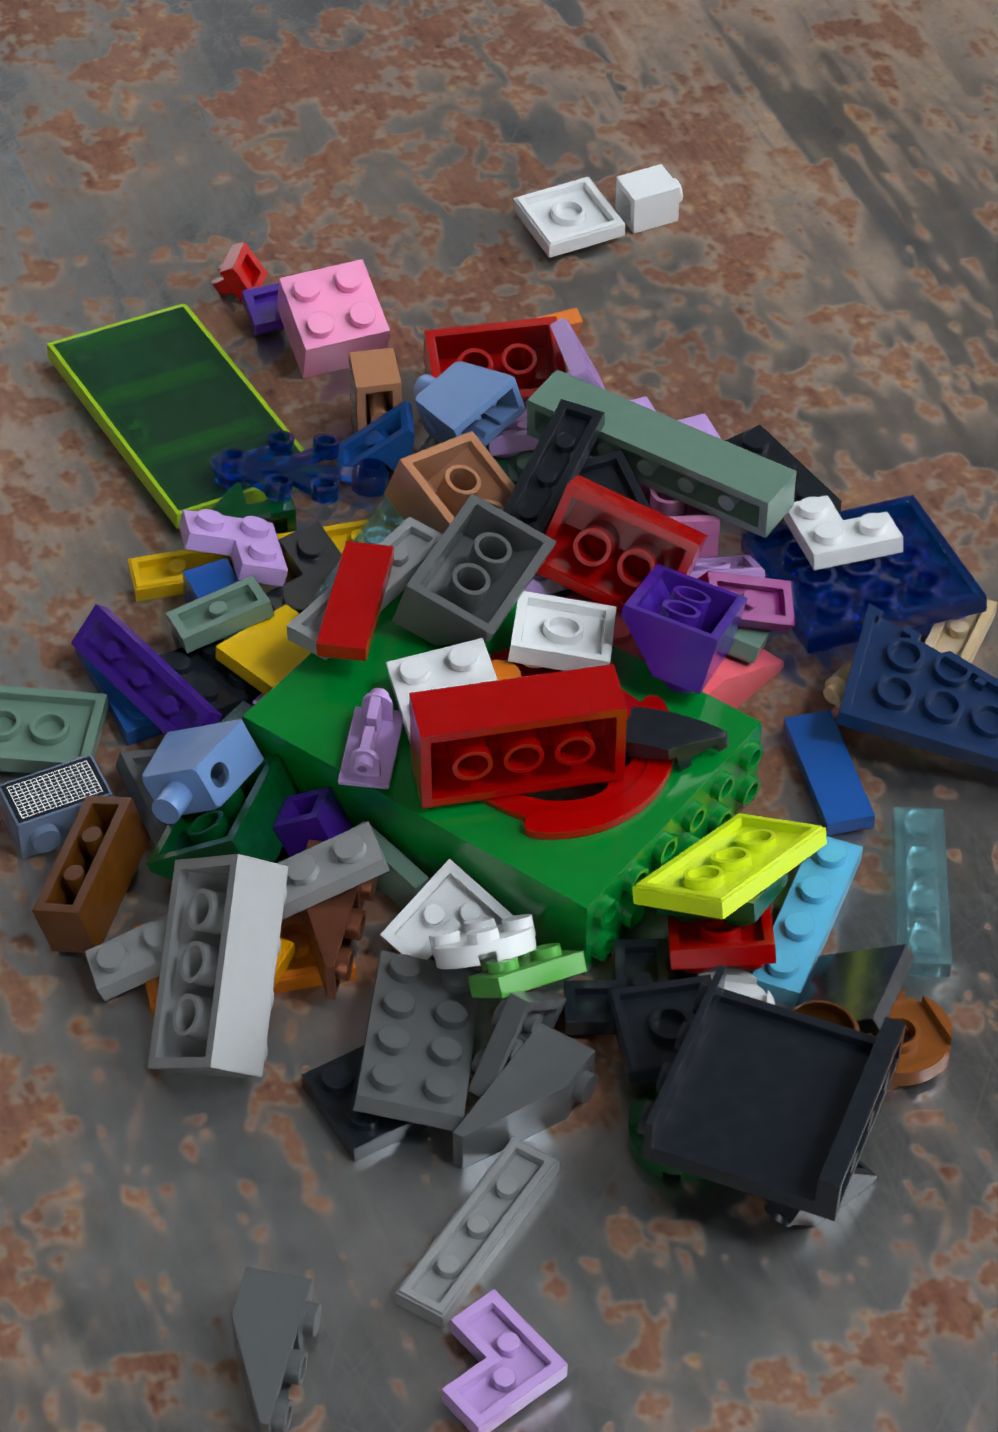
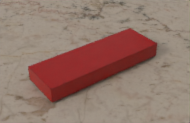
(355, 601)

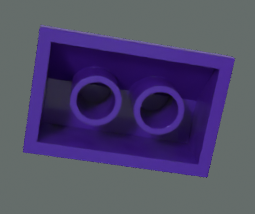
(682, 627)

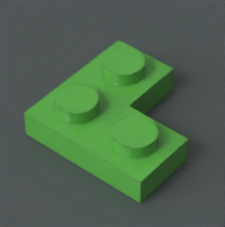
(526, 971)

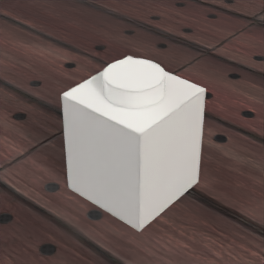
(648, 198)

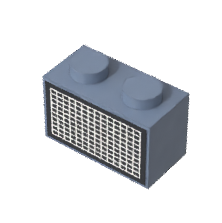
(46, 803)

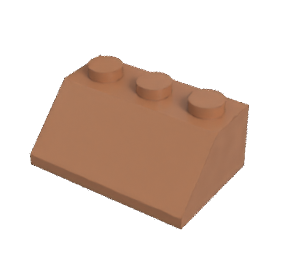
(441, 479)

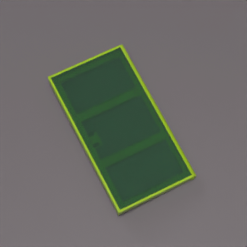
(168, 403)

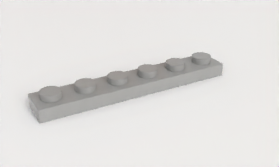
(311, 878)

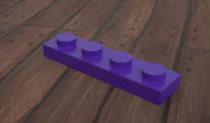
(141, 673)

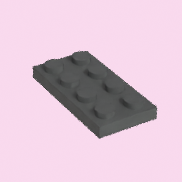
(418, 1043)

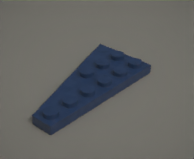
(920, 695)

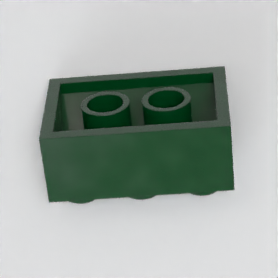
(236, 827)

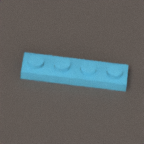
(808, 918)

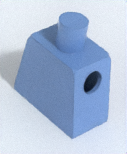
(467, 401)
(199, 768)

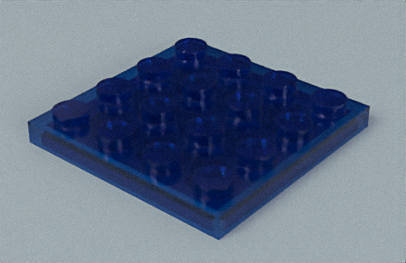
(910, 587)

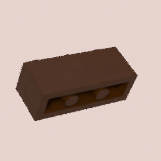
(91, 874)

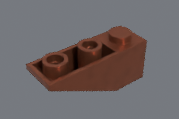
(333, 927)

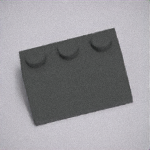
(472, 576)

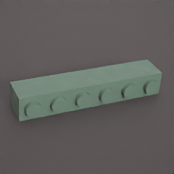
(676, 456)

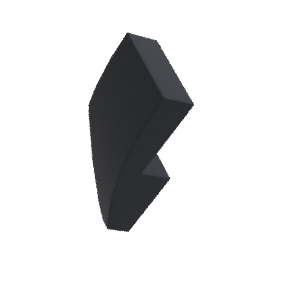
(670, 736)

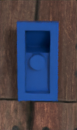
(384, 439)

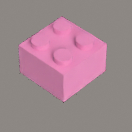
(331, 315)

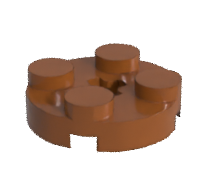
(929, 1044)

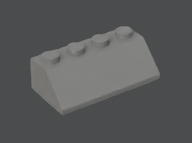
(218, 966)

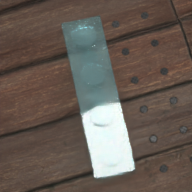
(922, 889)

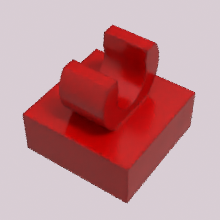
(239, 272)

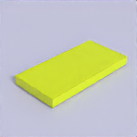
(729, 865)

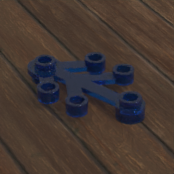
(298, 470)

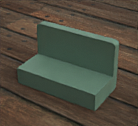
(219, 614)

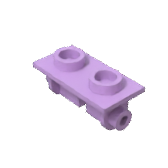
(372, 742)

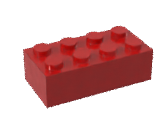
(518, 735)

